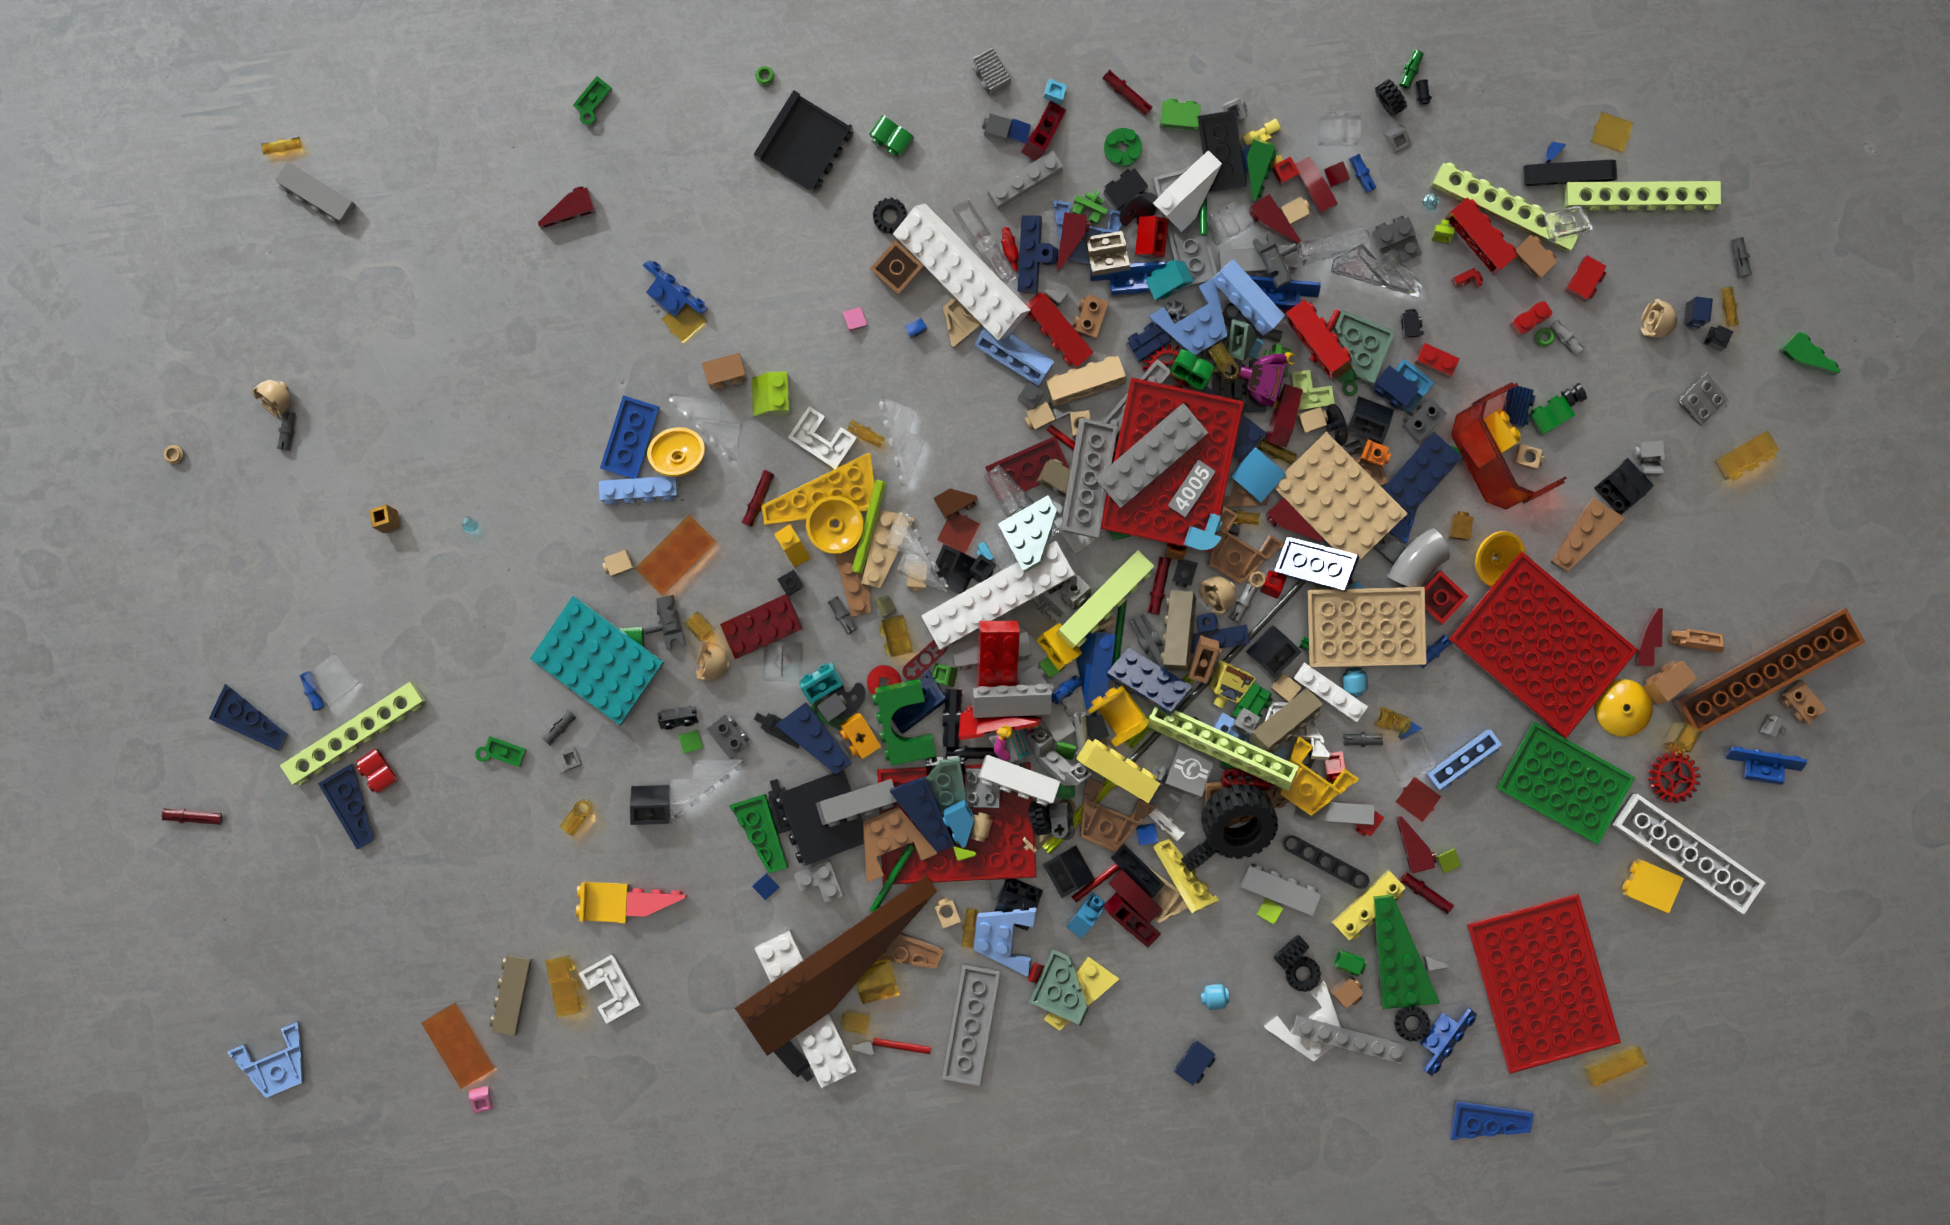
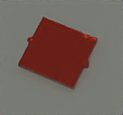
(958, 532)
(1418, 799)

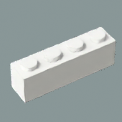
(1329, 692)
(1018, 779)

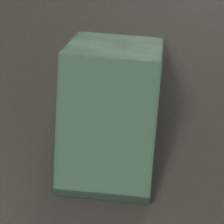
(1241, 339)

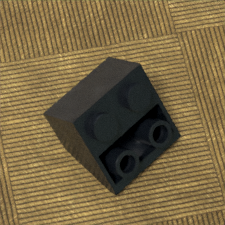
(1370, 420)
(1624, 486)
(954, 568)
(1273, 651)
(650, 805)
(1068, 871)
(1018, 896)

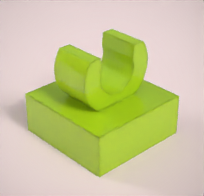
(1443, 232)

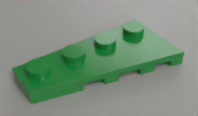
(760, 827)

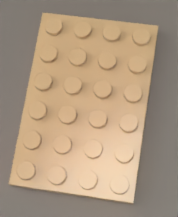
(1339, 498)
(1367, 627)

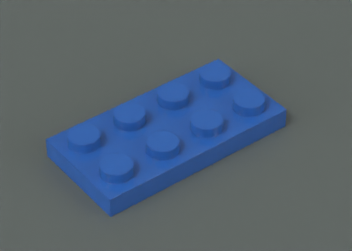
(630, 437)

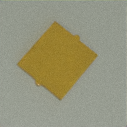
(1612, 132)
(685, 323)

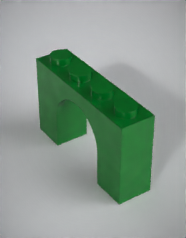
(901, 748)

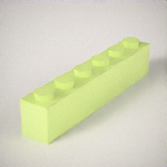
(1105, 598)

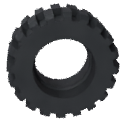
(1245, 839)

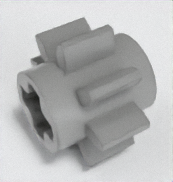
(1176, 311)

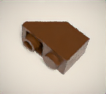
(953, 501)

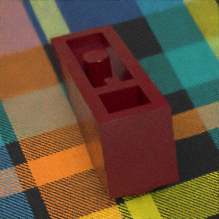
(1043, 131)
(572, 206)
(1270, 217)
(1072, 234)
(1284, 416)
(1288, 519)
(1416, 851)
(1131, 920)

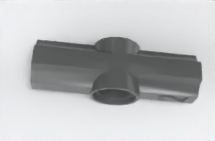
(1148, 638)

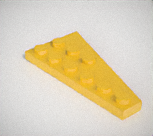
(849, 481)

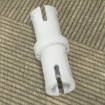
(1166, 824)

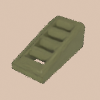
(885, 606)

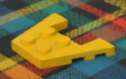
(1309, 789)

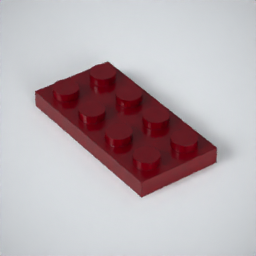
(1027, 464)
(761, 626)

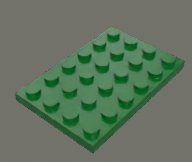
(1565, 783)

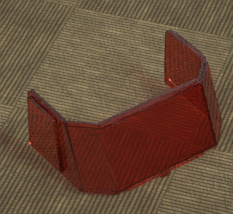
(1485, 459)

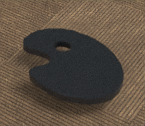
(1141, 205)
(1337, 422)
(852, 706)

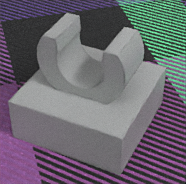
(1772, 726)

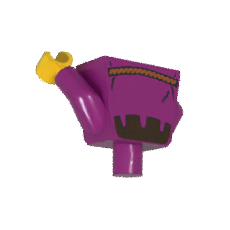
(1267, 377)

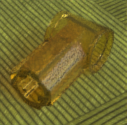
(1223, 360)
(576, 817)

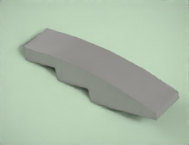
(1340, 813)

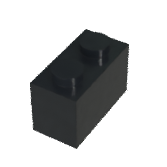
(1125, 188)

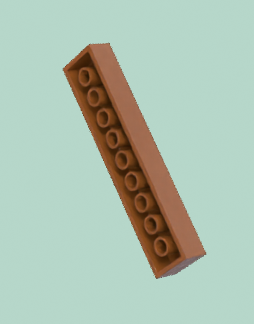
(1770, 670)

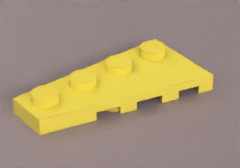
(1190, 887)
(1094, 982)

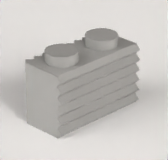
(991, 71)

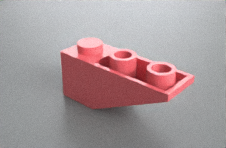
(644, 903)

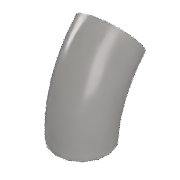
(1420, 559)

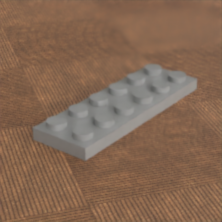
(1188, 245)
(1151, 455)
(1084, 494)
(971, 1024)

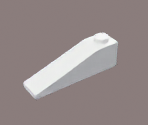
(1185, 196)

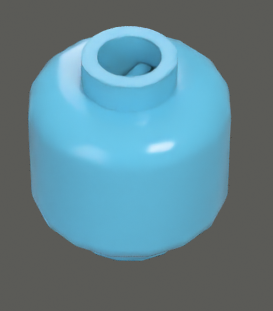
(1355, 681)
(1215, 997)

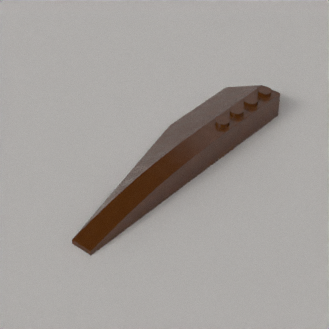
(827, 975)

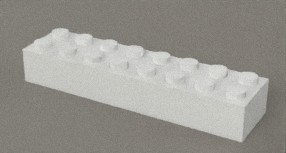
(961, 271)
(996, 597)
(1688, 853)
(822, 1040)

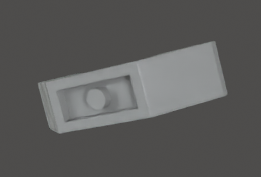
(1054, 763)

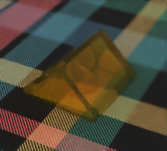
(878, 982)

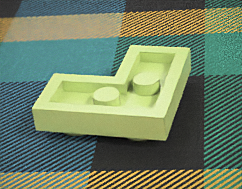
(1311, 396)

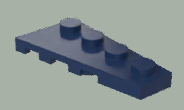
(241, 716)
(811, 735)
(347, 802)
(923, 809)

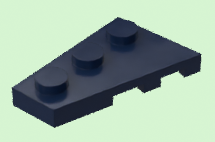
(911, 714)

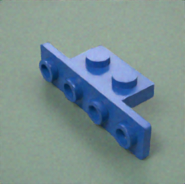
(1131, 280)
(670, 293)
(1289, 294)
(1765, 766)
(1443, 1038)

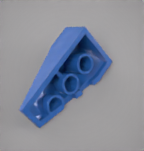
(1094, 665)

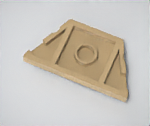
(959, 321)
(1169, 900)

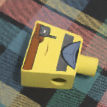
(1230, 683)

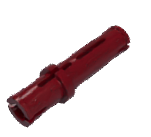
(1121, 87)
(760, 492)
(1157, 593)
(191, 816)
(1420, 888)

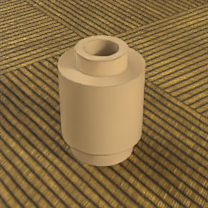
(981, 827)

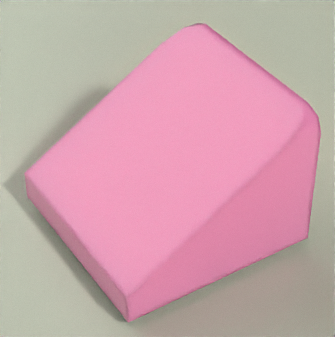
(854, 318)
(480, 1099)

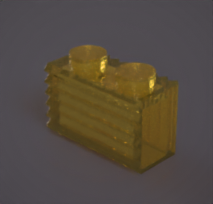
(700, 627)
(896, 636)

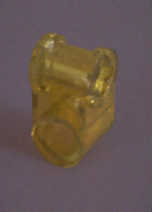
(1393, 721)

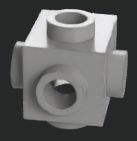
(1075, 592)

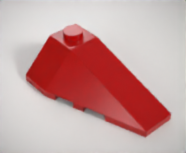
(977, 727)

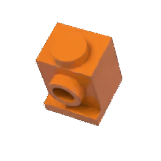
(1369, 457)

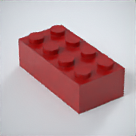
(1481, 236)
(1318, 340)
(997, 653)

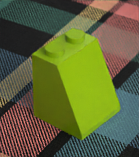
(771, 394)

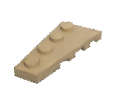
(879, 555)

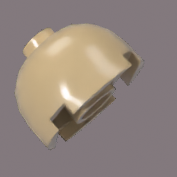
(1658, 319)
(274, 396)
(1218, 593)
(712, 662)

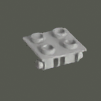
(1703, 399)
(1037, 615)
(980, 794)
(1164, 797)

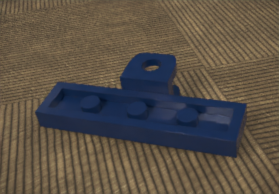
(1033, 253)
(1227, 636)

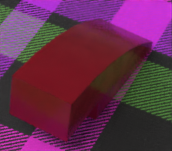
(1315, 186)
(1649, 639)
(1135, 896)

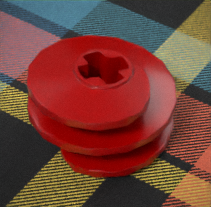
(882, 671)

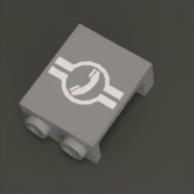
(1189, 771)

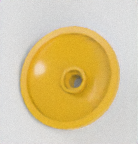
(674, 445)
(831, 538)
(1504, 548)
(1610, 709)

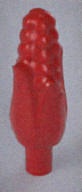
(1009, 247)

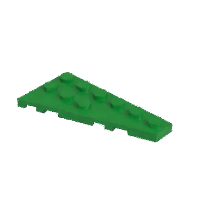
(1400, 966)

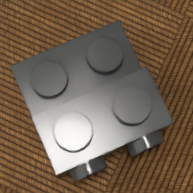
(1398, 238)

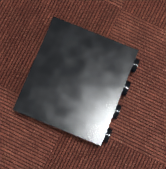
(803, 142)
(802, 817)

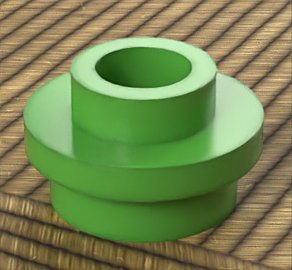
(764, 69)
(1549, 333)

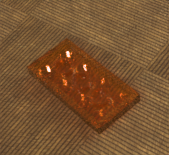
(675, 555)
(458, 1045)

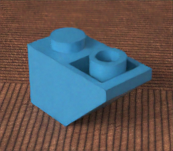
(960, 820)
(1086, 915)

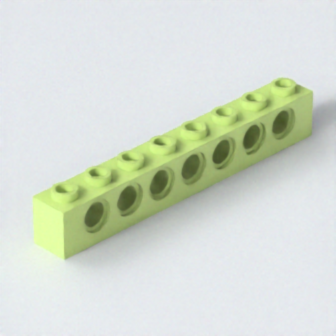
(1710, 189)
(1460, 192)
(1224, 747)
(292, 767)

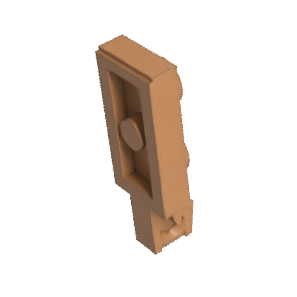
(1697, 639)

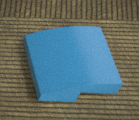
(1418, 379)
(1257, 475)

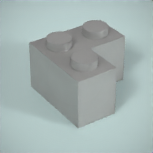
(823, 876)

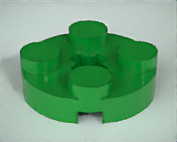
(1129, 138)

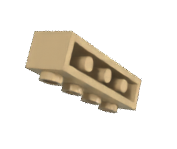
(1086, 380)

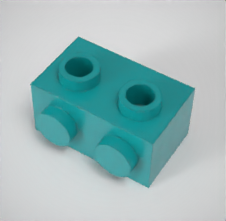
(1169, 279)
(820, 682)

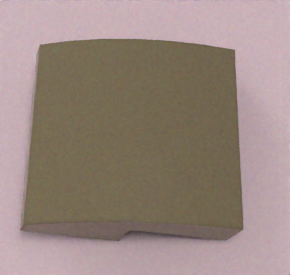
(1107, 253)

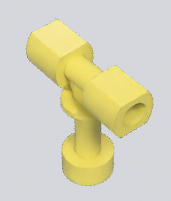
(1264, 134)

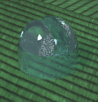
(1431, 201)
(469, 524)

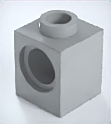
(1245, 722)

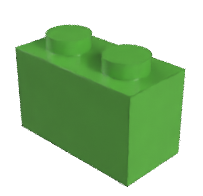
(1180, 115)

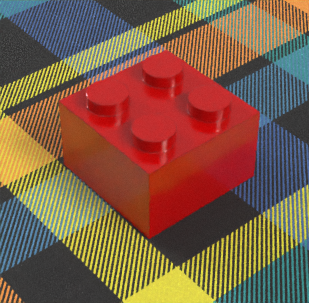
(1442, 597)

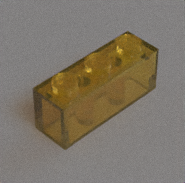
(1747, 456)
(1681, 737)
(564, 985)
(1614, 1065)

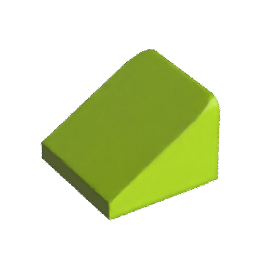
(962, 853)
(1448, 860)
(1270, 911)

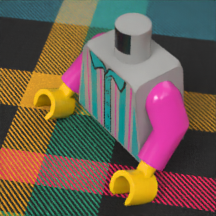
(1012, 744)

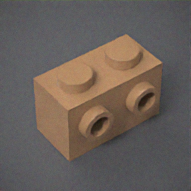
(1535, 257)
(1091, 316)
(1203, 659)
(1802, 702)
(1348, 991)

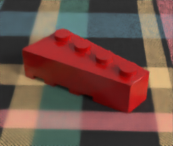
(1058, 330)

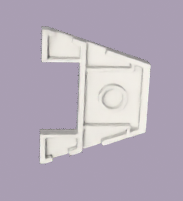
(1309, 733)
(1326, 1014)

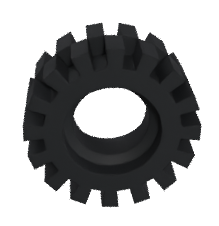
(1390, 97)
(889, 204)
(1040, 818)
(1198, 855)
(1291, 952)
(1311, 982)
(1422, 1029)

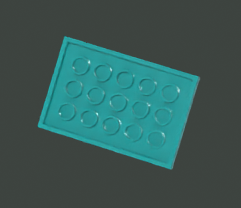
(597, 660)

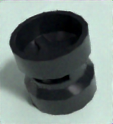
(1574, 394)

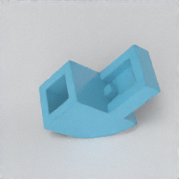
(1205, 539)

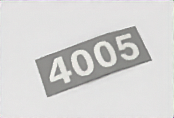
(1191, 488)

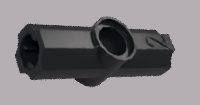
(951, 718)

